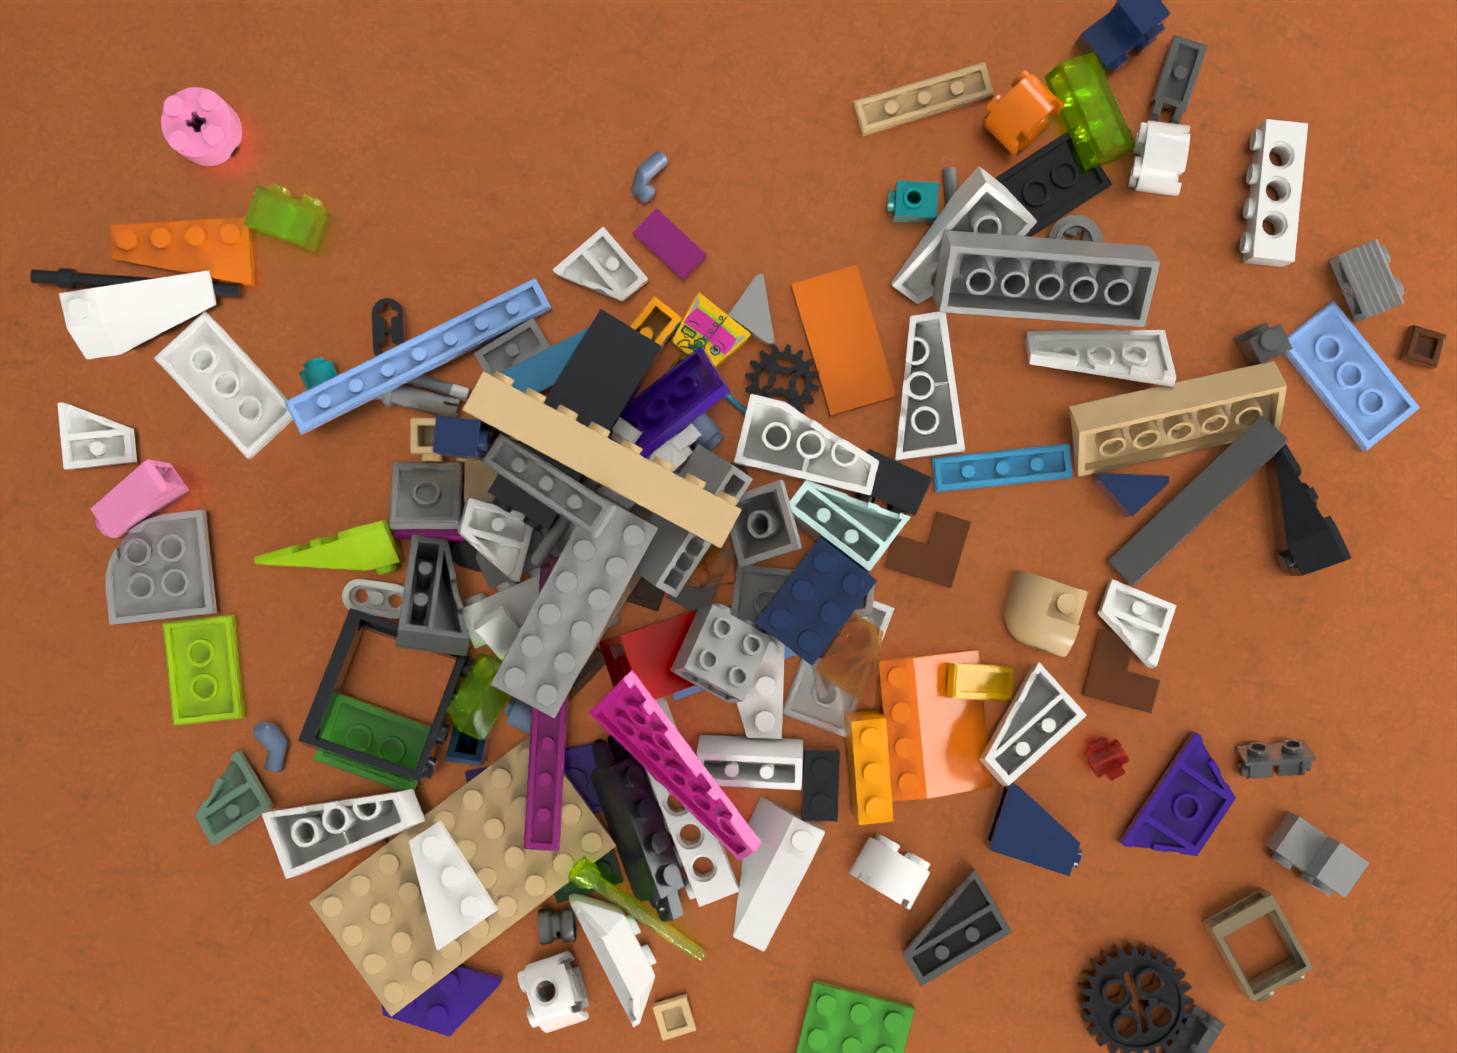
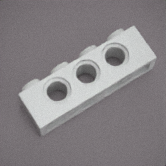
(1289, 142)

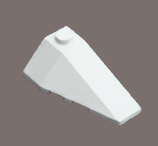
(976, 207)
(126, 314)
(794, 446)
(773, 870)

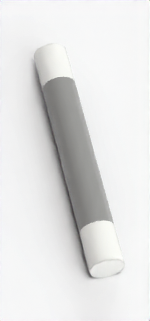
(441, 387)

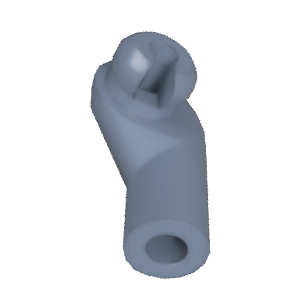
(644, 174)

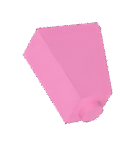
(138, 498)

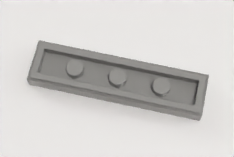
(549, 485)

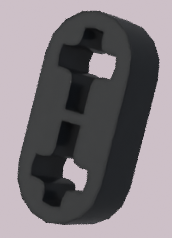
(379, 325)

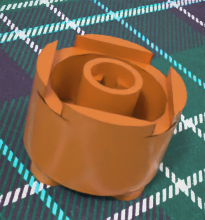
(1021, 113)

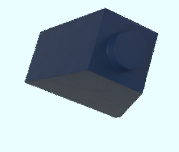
(1031, 834)

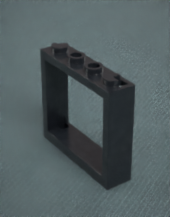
(331, 685)

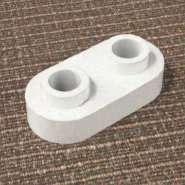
(378, 598)

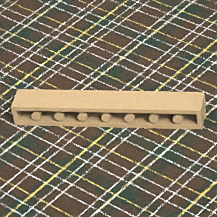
(602, 459)

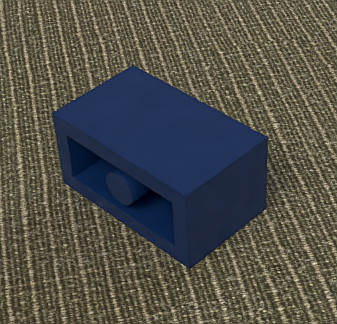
(462, 438)

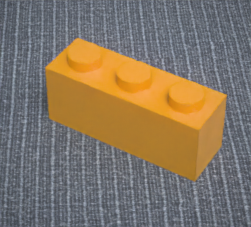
(868, 767)

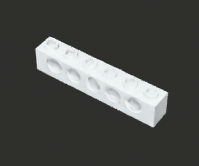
(703, 886)

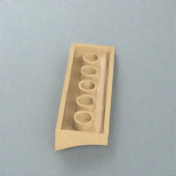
(1175, 418)

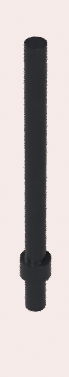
(69, 279)

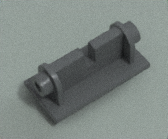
(1290, 756)
(1201, 1033)

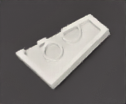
(763, 704)

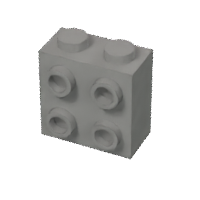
(721, 653)

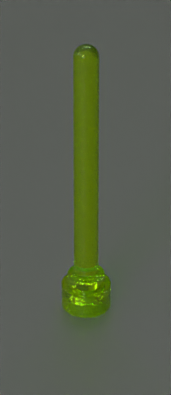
(585, 874)

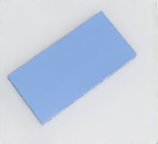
(1349, 376)

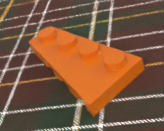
(189, 247)

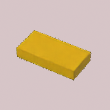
(980, 681)

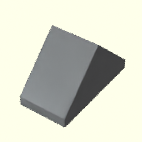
(753, 312)

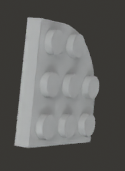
(162, 570)

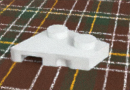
(93, 440)
(497, 535)
(1137, 619)

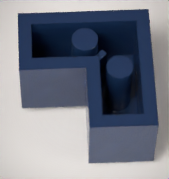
(1125, 28)

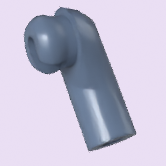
(274, 742)

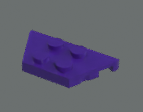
(1183, 804)
(449, 1000)

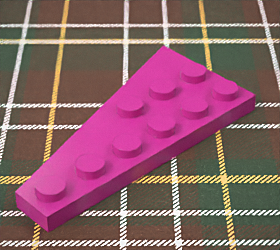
(652, 739)

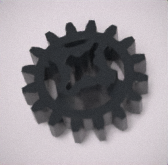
(772, 369)

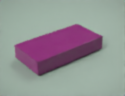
(669, 244)

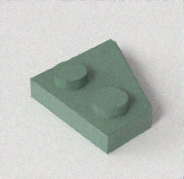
(233, 801)

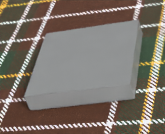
(426, 495)

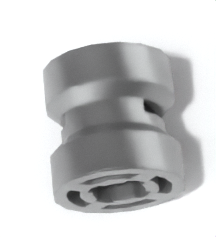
(557, 925)

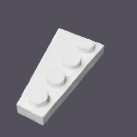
(1109, 353)

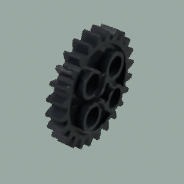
(1164, 991)

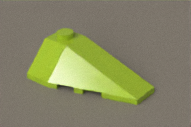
(358, 548)

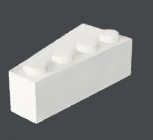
(929, 401)
(326, 831)

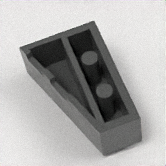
(431, 603)
(956, 931)

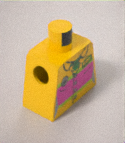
(711, 329)

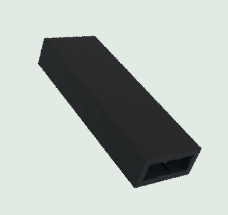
(599, 388)

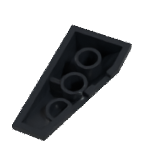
(1301, 533)

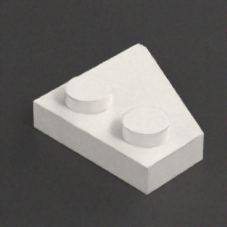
(603, 267)

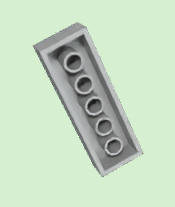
(1045, 278)
(573, 610)

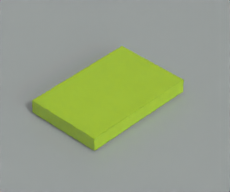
(203, 670)

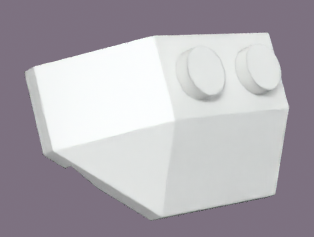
(618, 951)

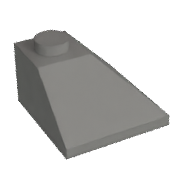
(764, 525)

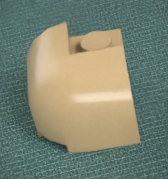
(1043, 612)

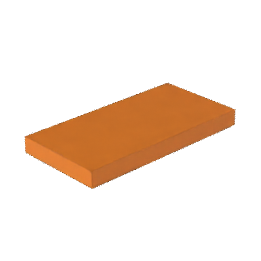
(843, 340)

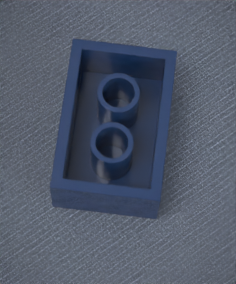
(815, 601)

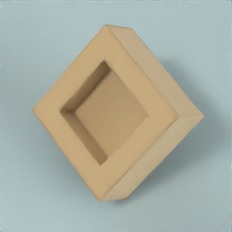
(674, 1017)

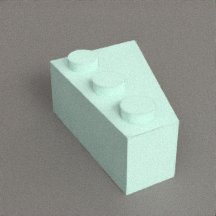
(849, 525)

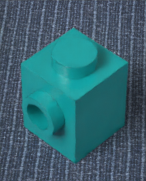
(913, 202)

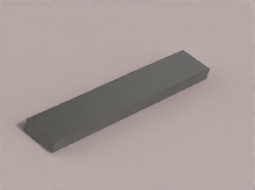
(1198, 500)

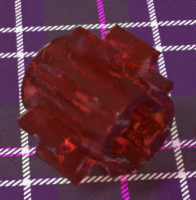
(1107, 758)

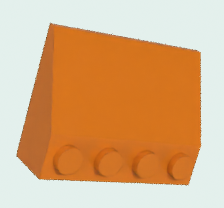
(930, 736)

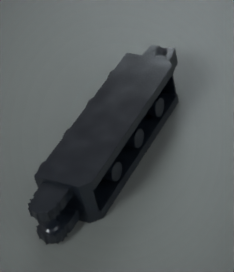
(637, 828)

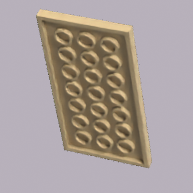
(380, 906)

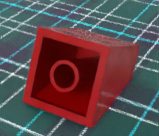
(649, 654)

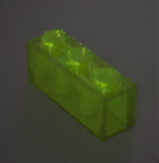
(1090, 111)

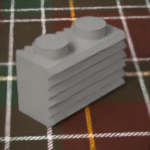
(1367, 280)

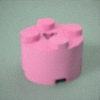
(185, 115)

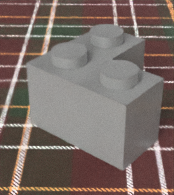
(1324, 861)

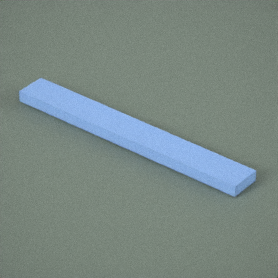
(417, 356)

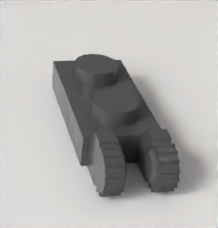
(1177, 78)

